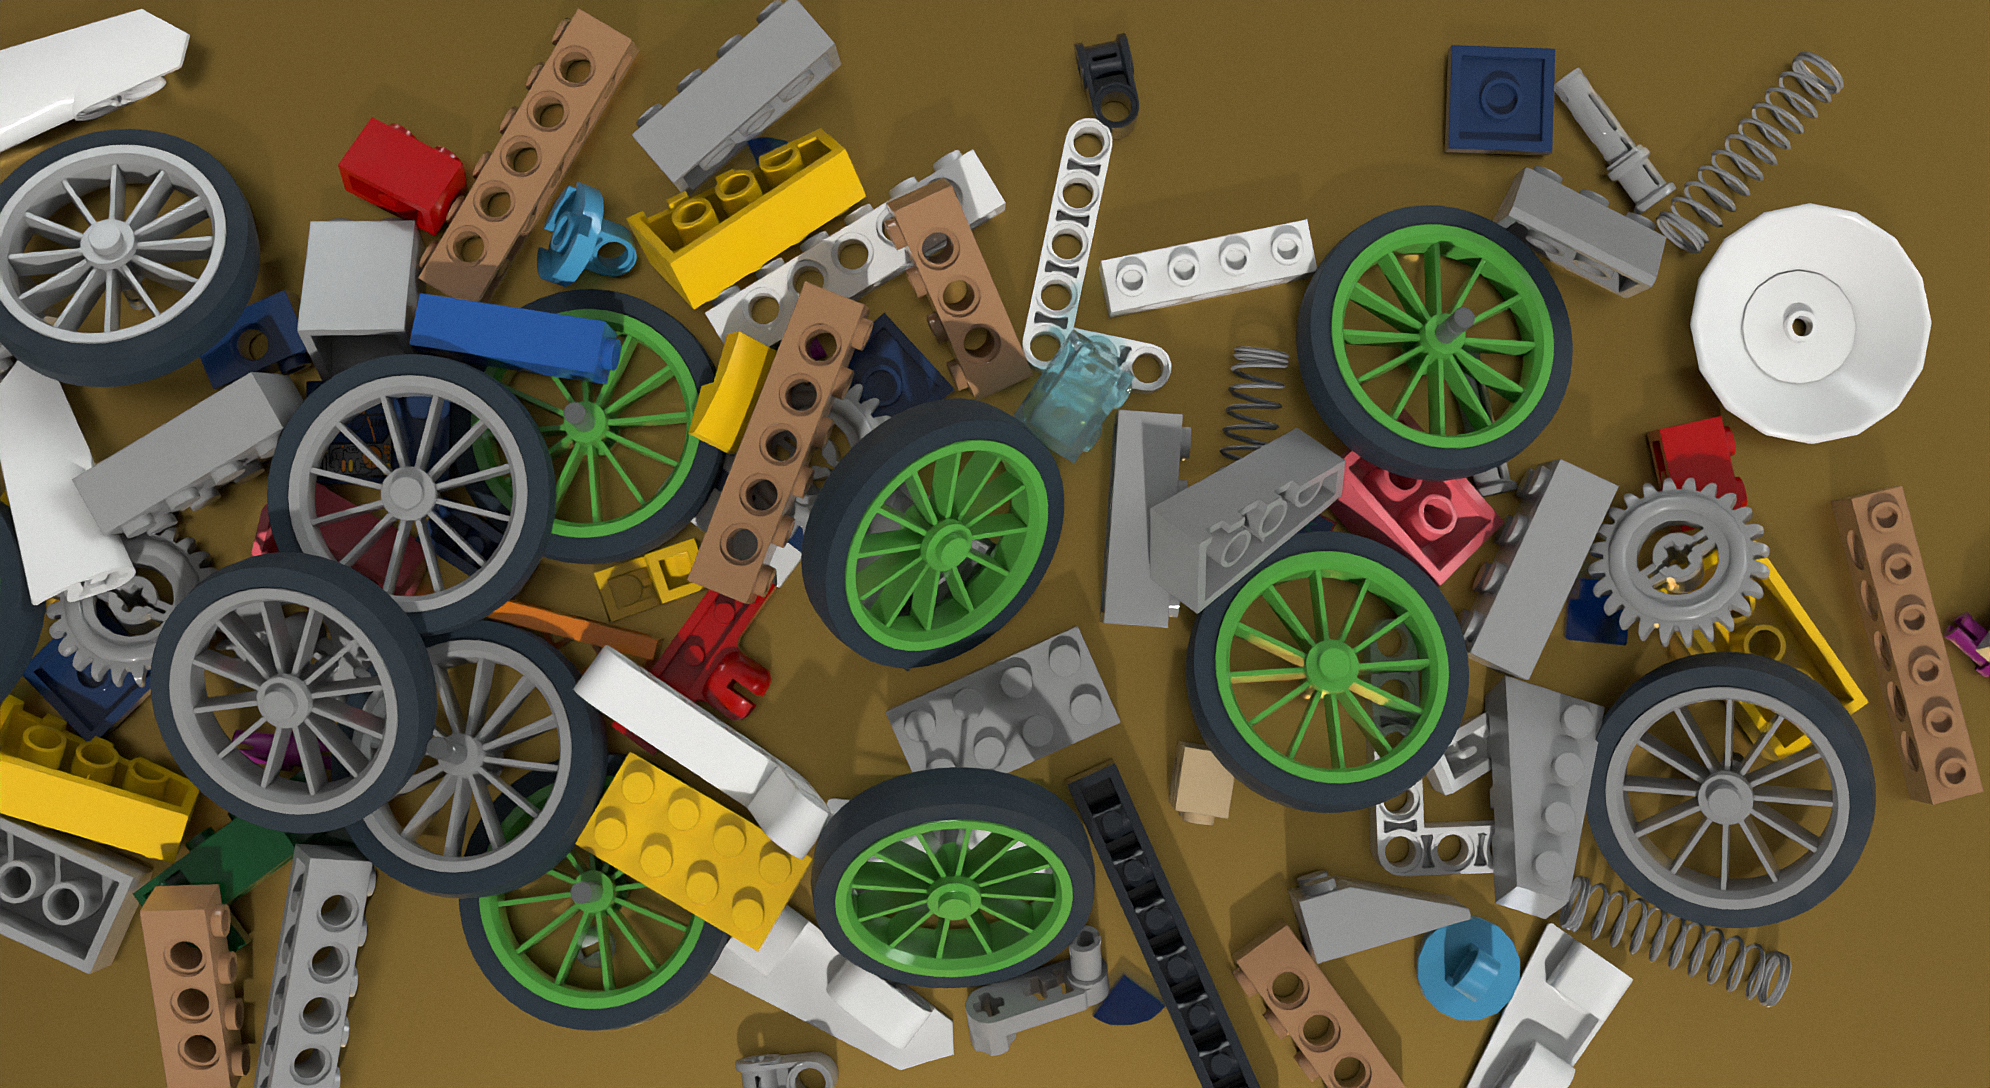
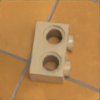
(1199, 784)

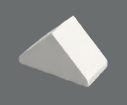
(1464, 758)

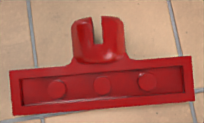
(708, 662)

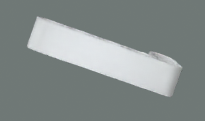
(1071, 272)
(770, 789)
(1409, 820)

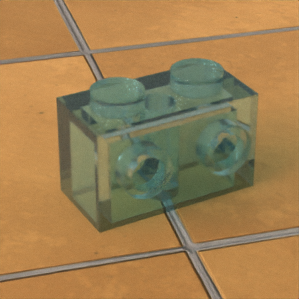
(1075, 396)

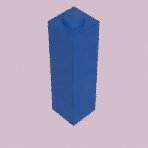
(515, 338)

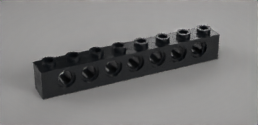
(1160, 928)

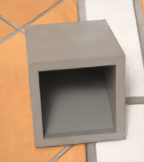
(359, 291)

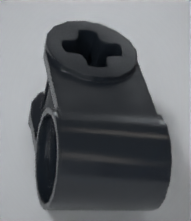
(1108, 76)

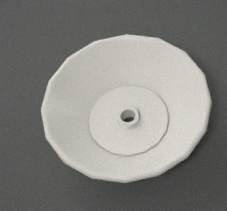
(1860, 314)

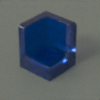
(1587, 619)

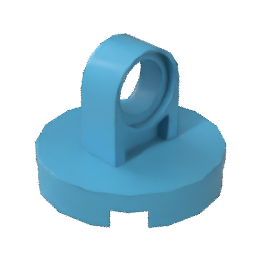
(579, 235)
(1467, 969)

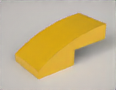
(729, 401)
(647, 581)

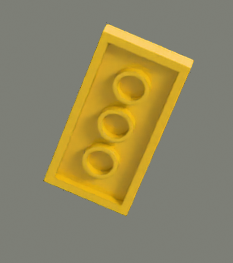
(693, 851)

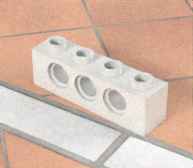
(1207, 268)

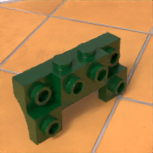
(238, 861)

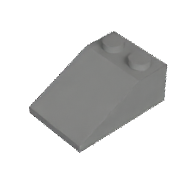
(1354, 914)

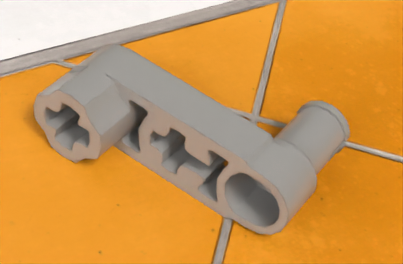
(1010, 1007)

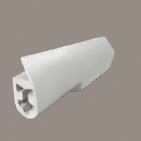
(85, 73)
(52, 523)
(820, 986)
(1551, 1016)

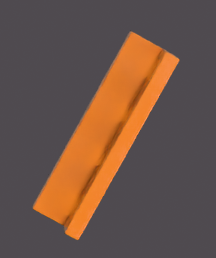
(581, 629)

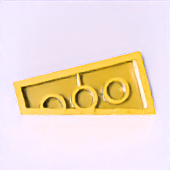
(748, 216)
(89, 787)

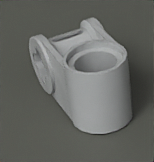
(784, 1070)

